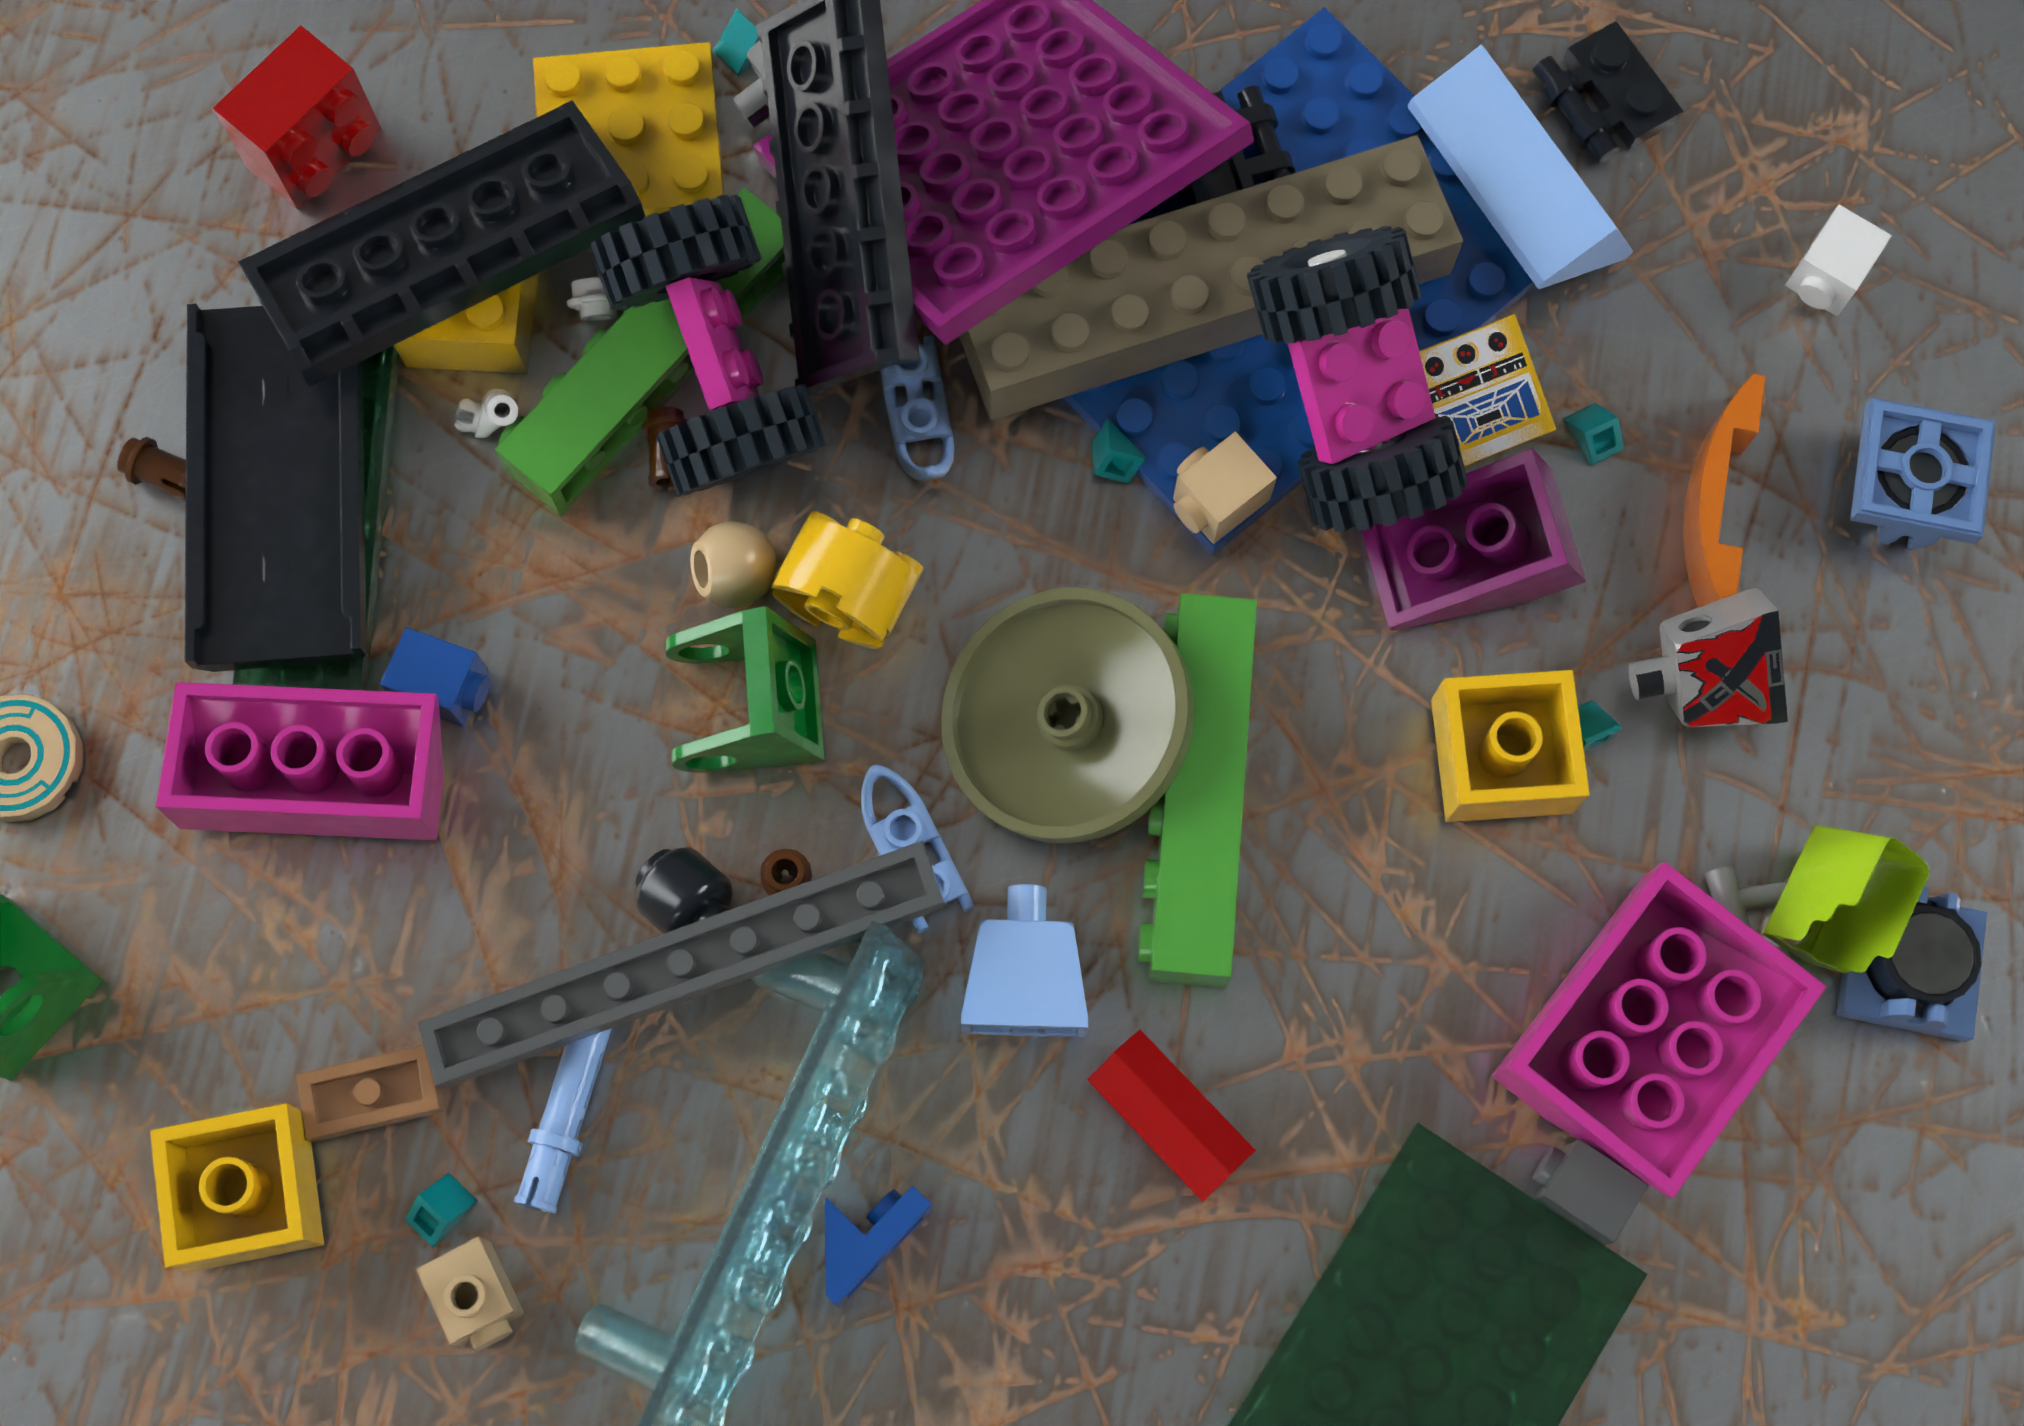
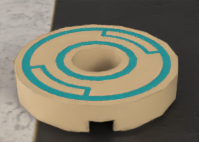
(53, 762)

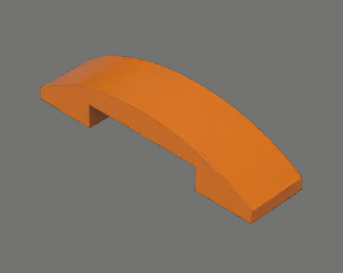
(1714, 566)

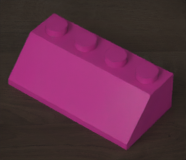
(303, 761)

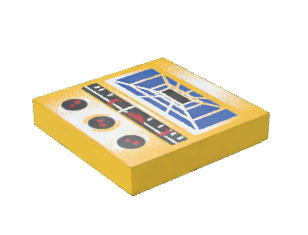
(1487, 389)

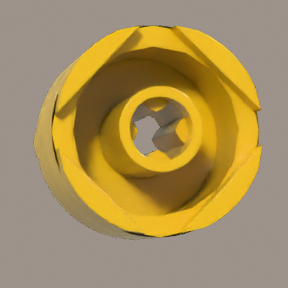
(846, 579)

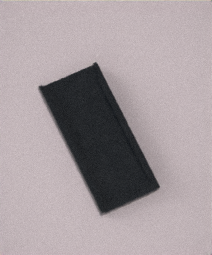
(838, 190)
(441, 242)
(270, 501)

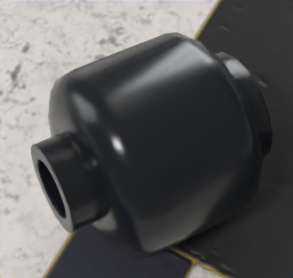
(680, 889)

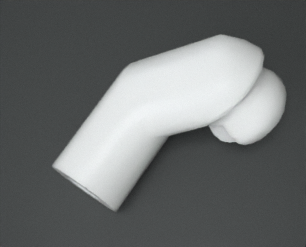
(484, 418)

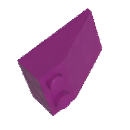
(1478, 552)

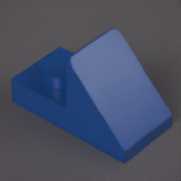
(856, 1256)

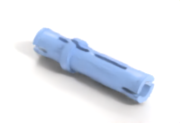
(561, 1123)

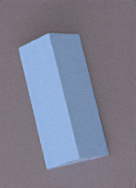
(1516, 173)

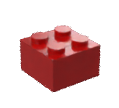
(299, 117)

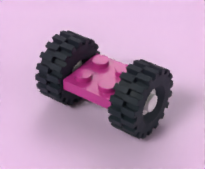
(681, 259)
(1360, 379)

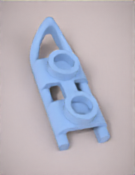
(919, 417)
(909, 827)

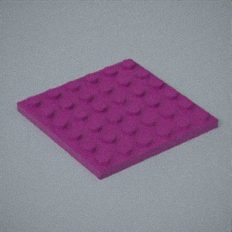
(1031, 144)

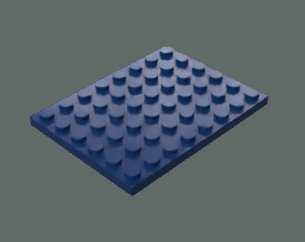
(1328, 106)

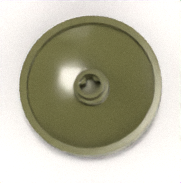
(1067, 715)

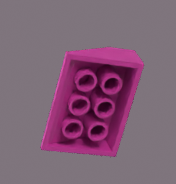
(1660, 1030)

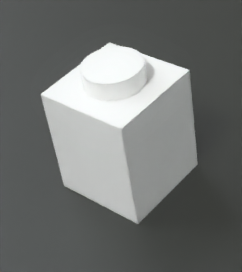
(1837, 261)

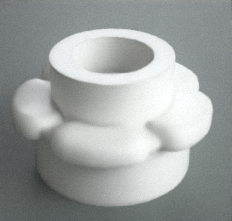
(590, 300)

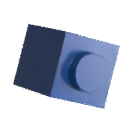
(439, 668)

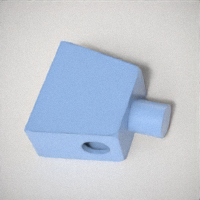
(1025, 973)

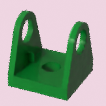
(780, 693)
(49, 989)

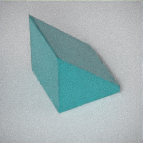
(736, 41)
(1596, 432)
(1115, 454)
(1596, 725)
(439, 1209)

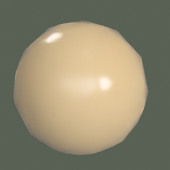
(733, 564)

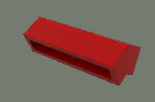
(1171, 1115)

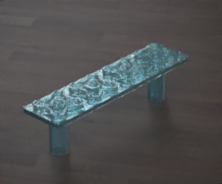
(772, 1216)

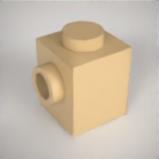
(1221, 487)
(471, 1294)

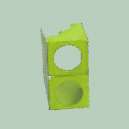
(1854, 893)

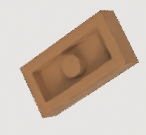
(367, 1093)

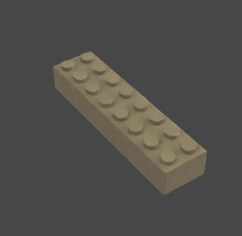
(1182, 276)

